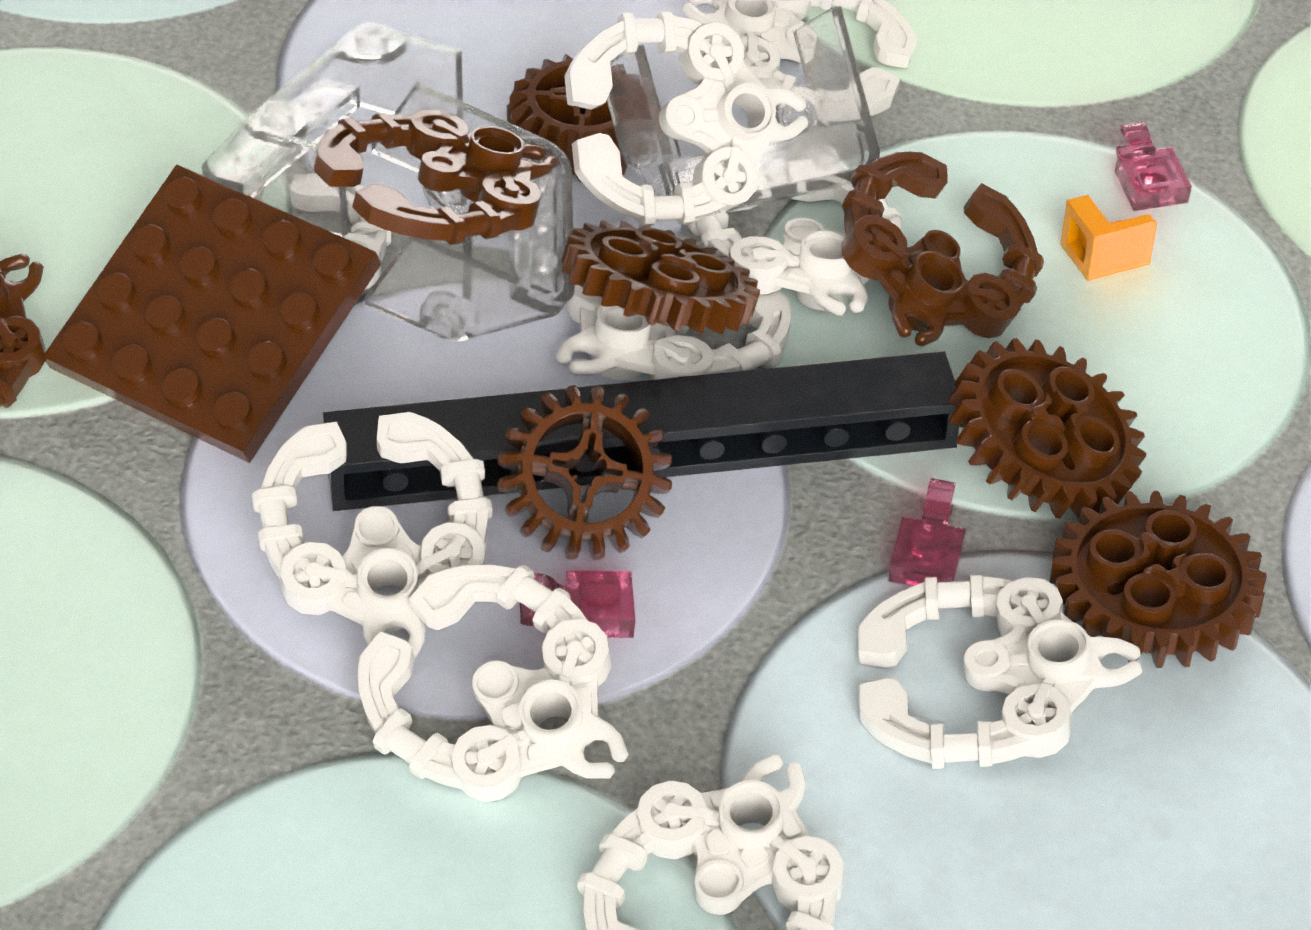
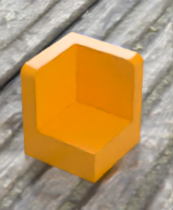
(1102, 246)

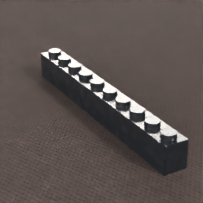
(706, 422)

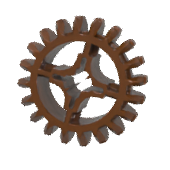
(542, 109)
(612, 474)

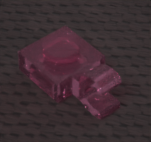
(1149, 174)
(929, 545)
(601, 597)

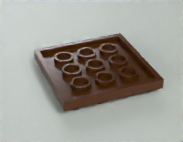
(212, 312)

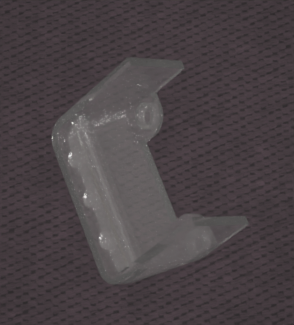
(278, 142)
(816, 160)
(495, 279)

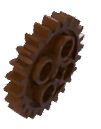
(660, 277)
(1046, 427)
(1159, 577)

